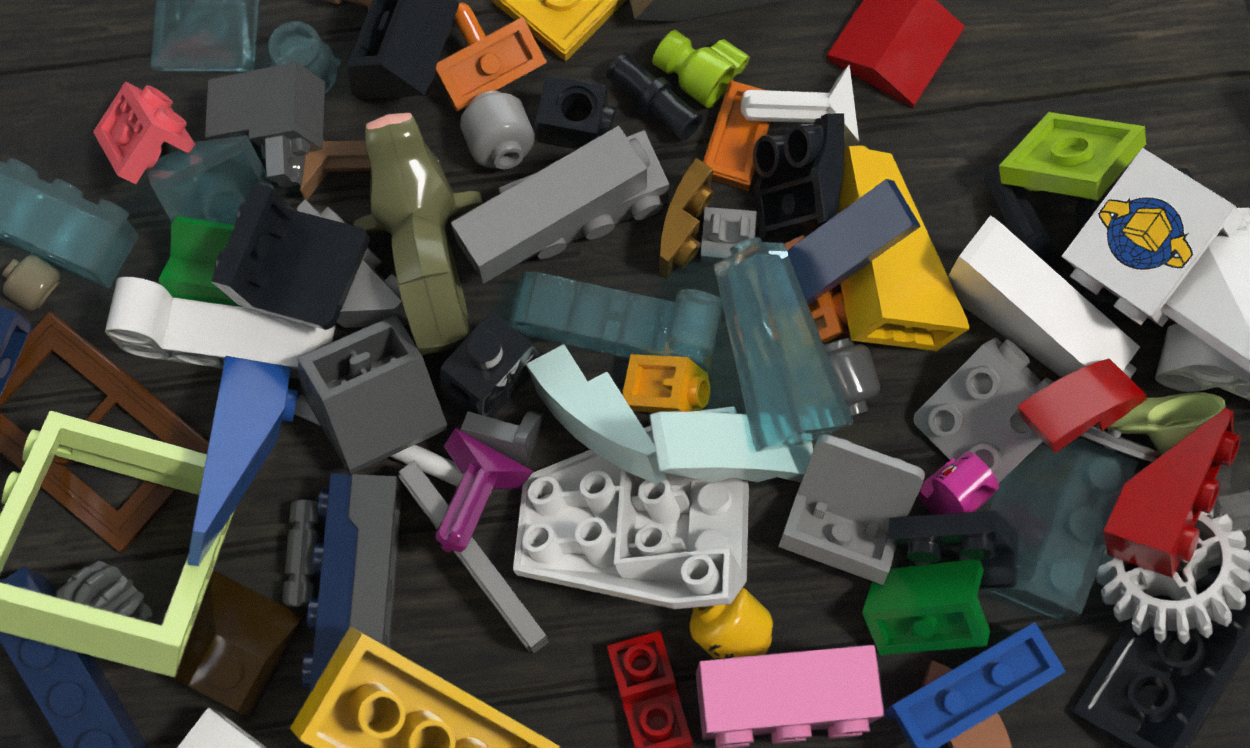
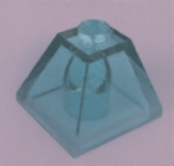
(204, 35)
(208, 180)

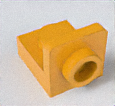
(665, 384)

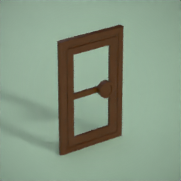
(115, 527)

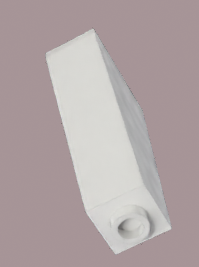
(1034, 305)

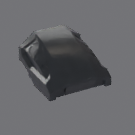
(799, 176)

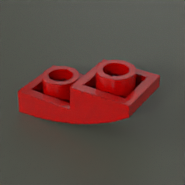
(1079, 401)
(649, 693)

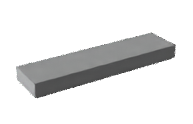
(476, 563)

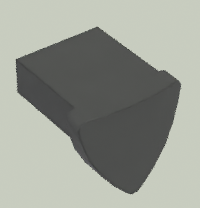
(507, 438)

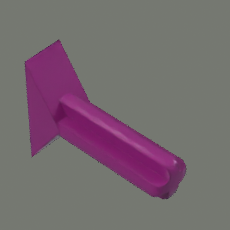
(482, 472)

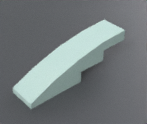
(721, 447)

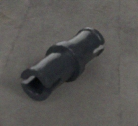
(654, 96)

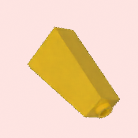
(905, 291)

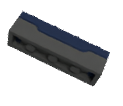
(354, 565)

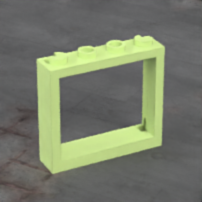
(81, 626)

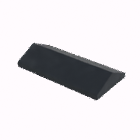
(1164, 690)

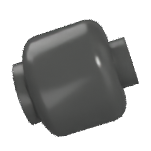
(854, 373)

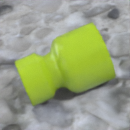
(701, 71)

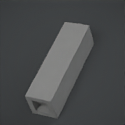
(552, 203)

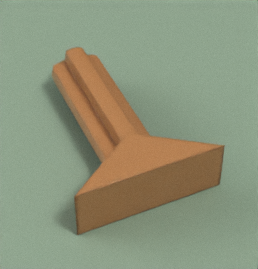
(334, 157)

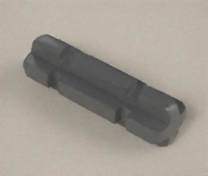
(300, 553)

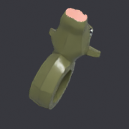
(414, 206)

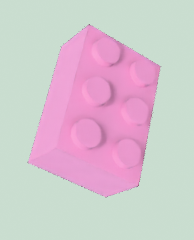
(789, 696)

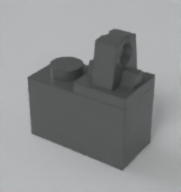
(277, 111)

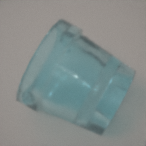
(302, 44)

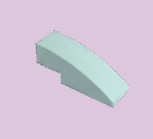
(595, 413)

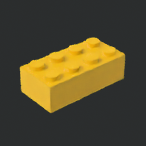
(388, 701)

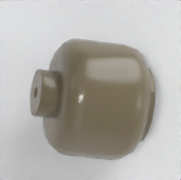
(30, 282)

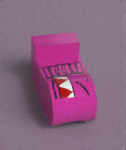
(959, 486)

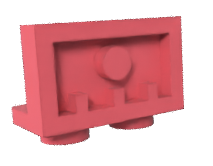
(136, 129)

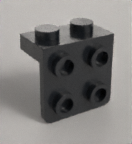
(289, 260)

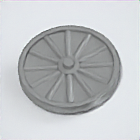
(1113, 440)

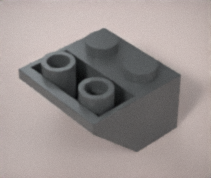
(371, 394)

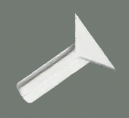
(805, 106)

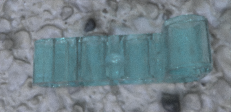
(617, 319)

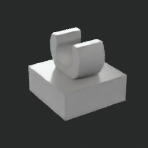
(723, 230)

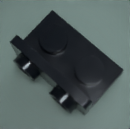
(959, 538)

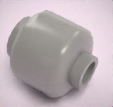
(497, 130)

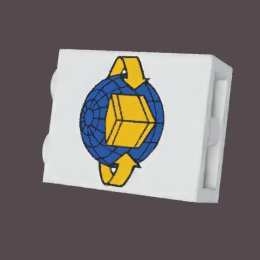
(1148, 236)

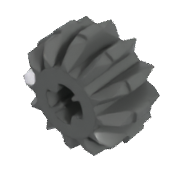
(105, 590)

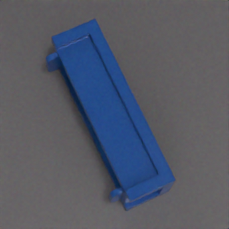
(976, 689)

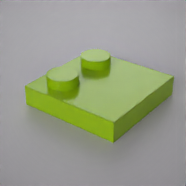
(1073, 155)

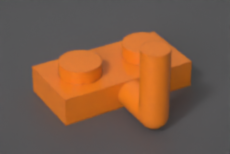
(487, 60)

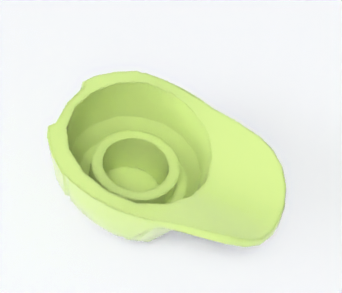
(1170, 417)

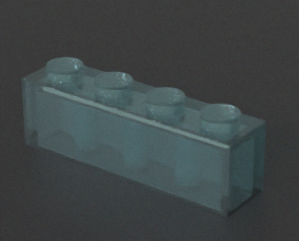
(62, 225)

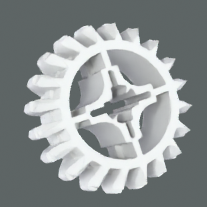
(1136, 589)

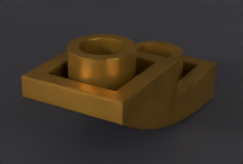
(680, 228)

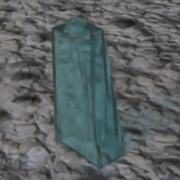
(777, 349)

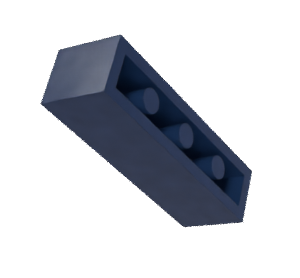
(69, 685)

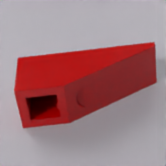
(1163, 502)

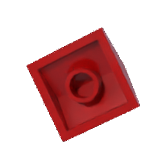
(897, 45)

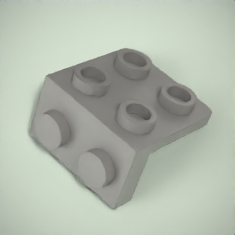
(980, 410)
(847, 507)

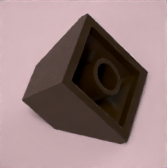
(236, 644)

